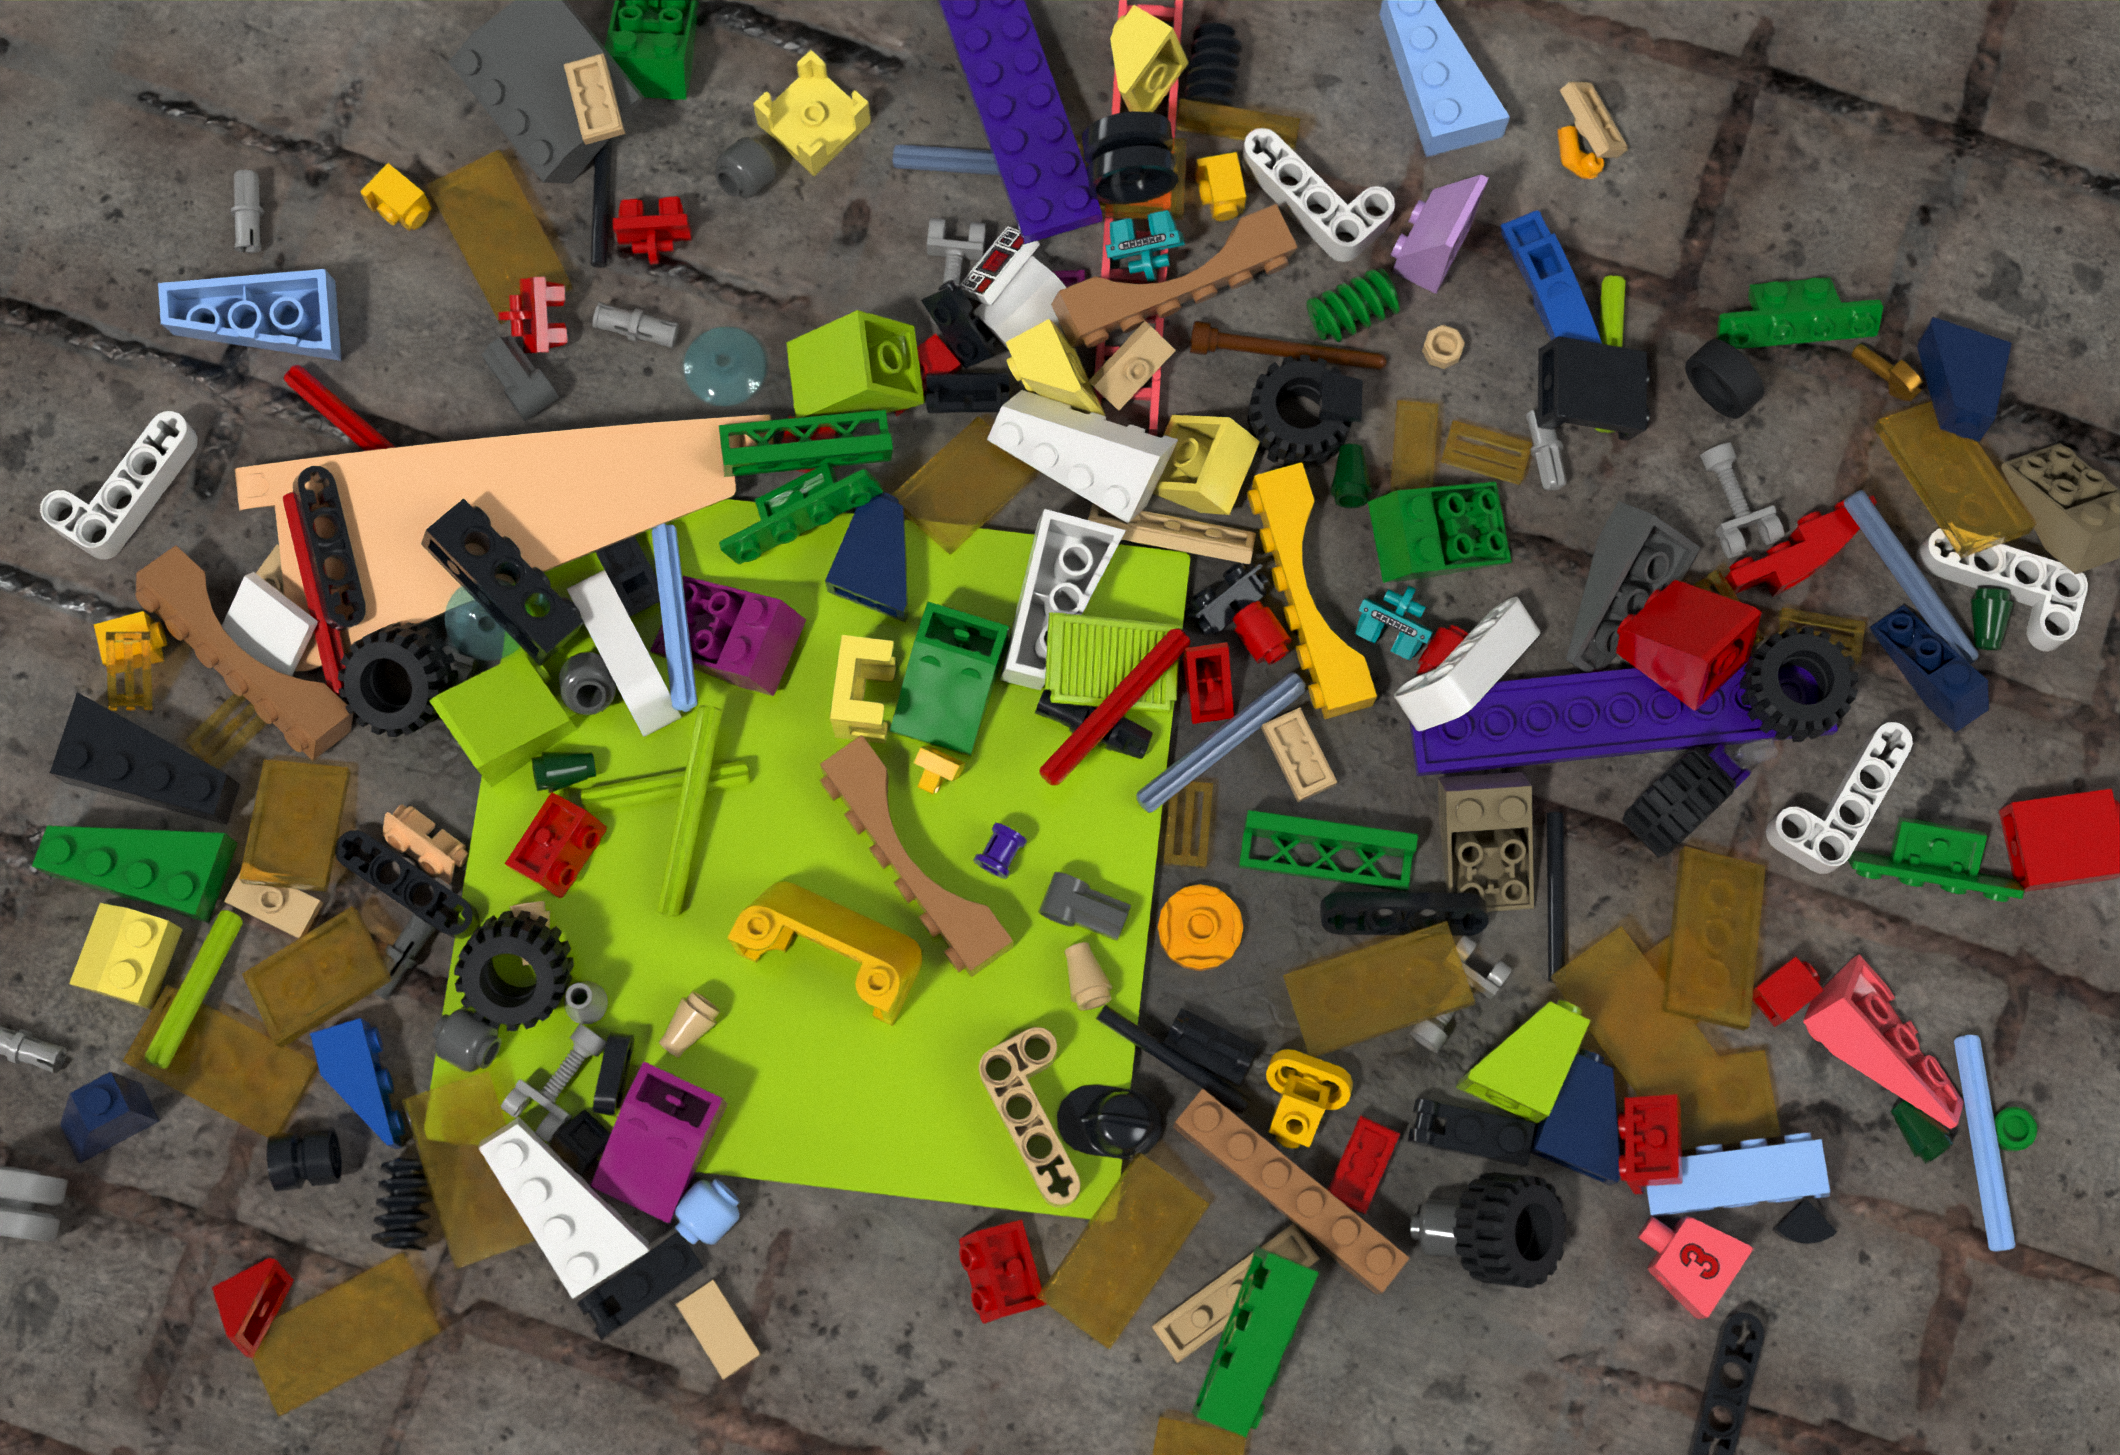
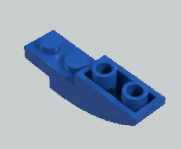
(1549, 278)

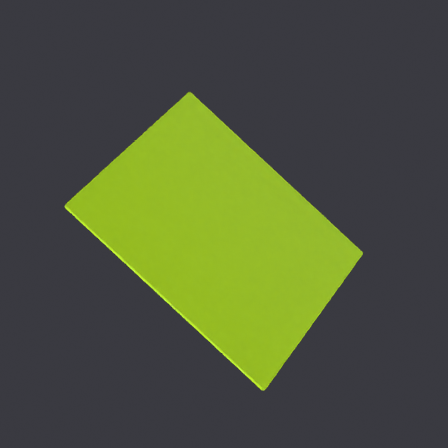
(795, 1052)

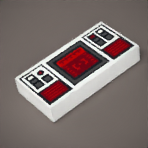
(998, 266)

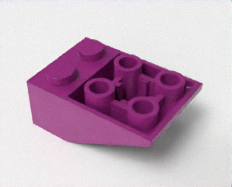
(737, 634)
(658, 1142)

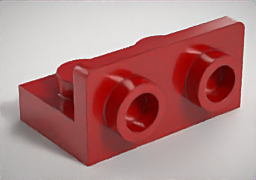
(556, 845)
(1651, 1141)
(1000, 1271)

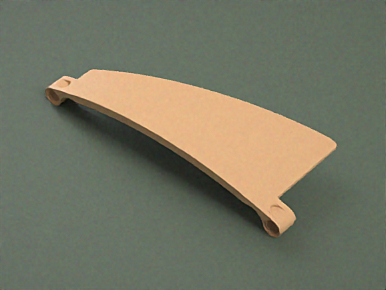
(543, 490)

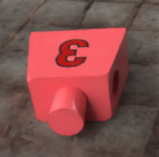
(1694, 1261)

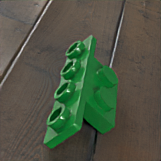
(1798, 314)
(799, 507)
(1938, 856)

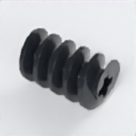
(1213, 64)
(402, 1205)

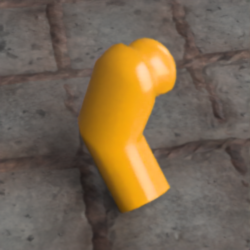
(1574, 159)

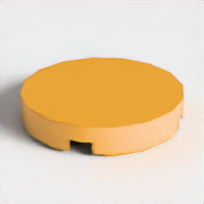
(1200, 927)

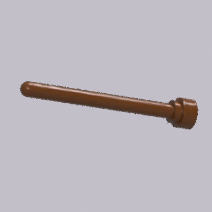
(1207, 338)

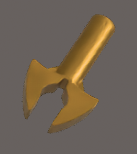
(1901, 378)

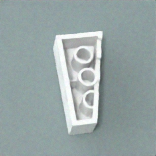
(1084, 452)
(1059, 578)
(567, 1218)

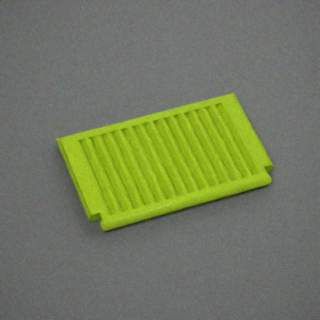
(1095, 654)

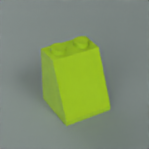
(855, 367)
(505, 717)
(1530, 1064)

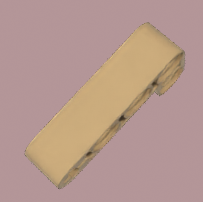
(1037, 1122)

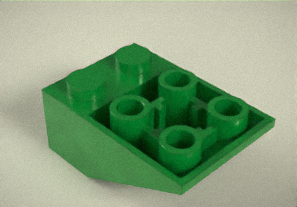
(654, 44)
(1438, 531)
(949, 678)

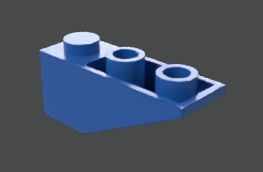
(352, 1067)

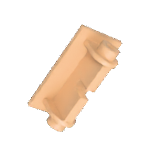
(408, 833)

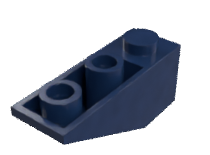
(1933, 669)

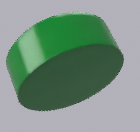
(2015, 1129)

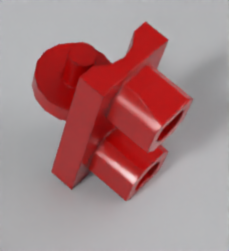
(654, 232)
(529, 315)

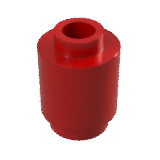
(1262, 633)
(1440, 647)

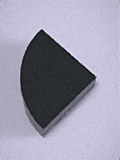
(1804, 1225)

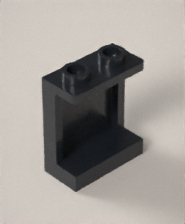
(1593, 386)

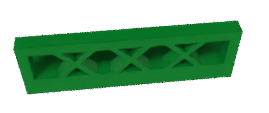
(805, 453)
(1332, 835)

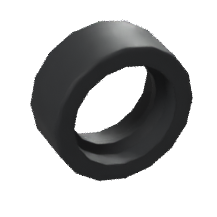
(1724, 378)

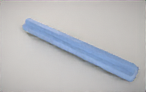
(674, 618)
(1984, 1143)

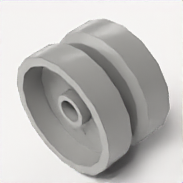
(19, 1193)

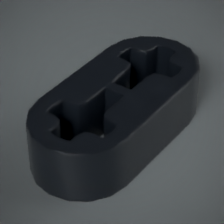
(613, 1073)

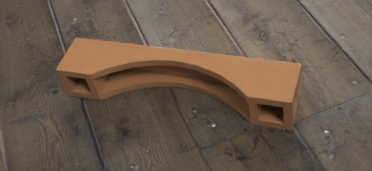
(1103, 306)
(302, 709)
(966, 926)
(1291, 1191)

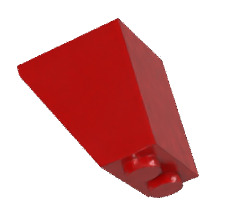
(1689, 640)

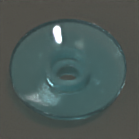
(730, 383)
(468, 636)

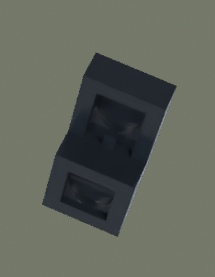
(630, 575)

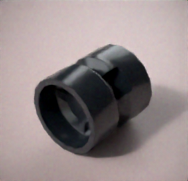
(298, 1159)

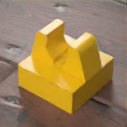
(937, 768)

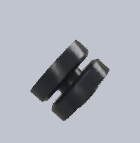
(1130, 158)

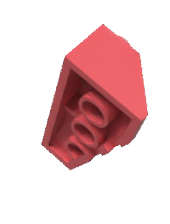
(1866, 1033)

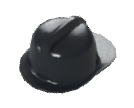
(1109, 1121)

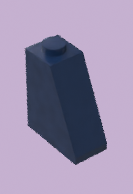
(1963, 376)
(873, 559)
(105, 1114)
(1583, 1122)

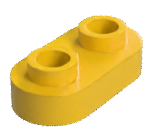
(1313, 1070)

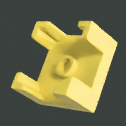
(813, 116)
(857, 661)

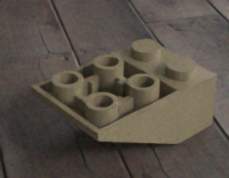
(2070, 506)
(1488, 838)

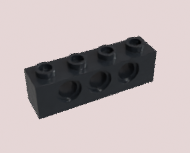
(505, 604)

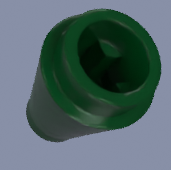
(1351, 478)
(1990, 617)
(562, 769)
(1922, 1133)

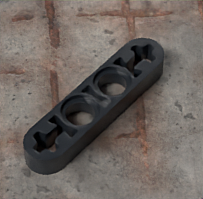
(335, 547)
(406, 884)
(1404, 906)
(1718, 1395)

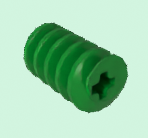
(1353, 304)

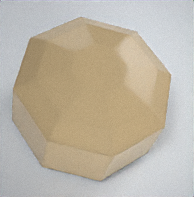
(1443, 346)

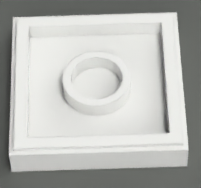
(268, 625)

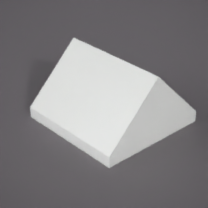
(1023, 302)

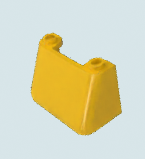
(887, 956)

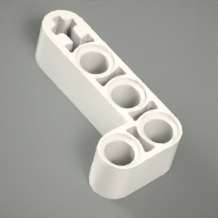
(1313, 190)
(125, 481)
(2002, 562)
(624, 653)
(1469, 668)
(1849, 794)

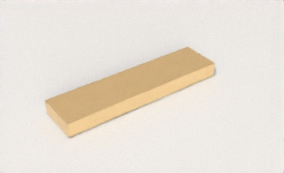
(1182, 534)
(1209, 1309)

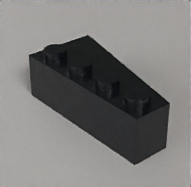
(131, 763)

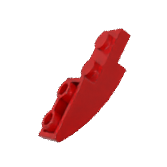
(1812, 547)

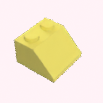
(1145, 59)
(1052, 368)
(1206, 463)
(126, 955)

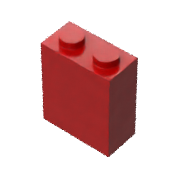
(2063, 839)

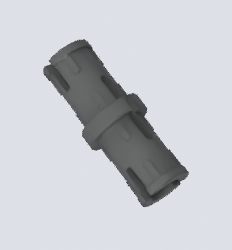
(403, 952)

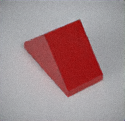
(1208, 682)
(251, 1303)

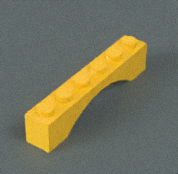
(1337, 671)

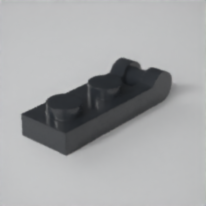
(1473, 1133)
(642, 1285)

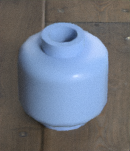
(707, 1212)

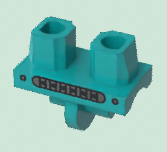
(1163, 237)
(1411, 633)

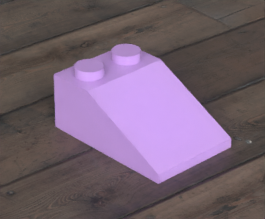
(1438, 232)

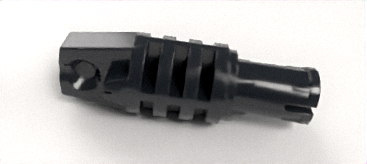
(1124, 737)

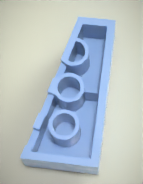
(1440, 79)
(263, 311)
(1745, 1176)

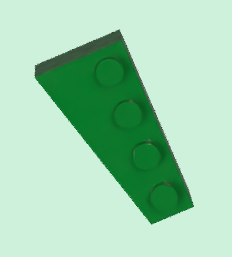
(152, 867)
(1254, 1342)

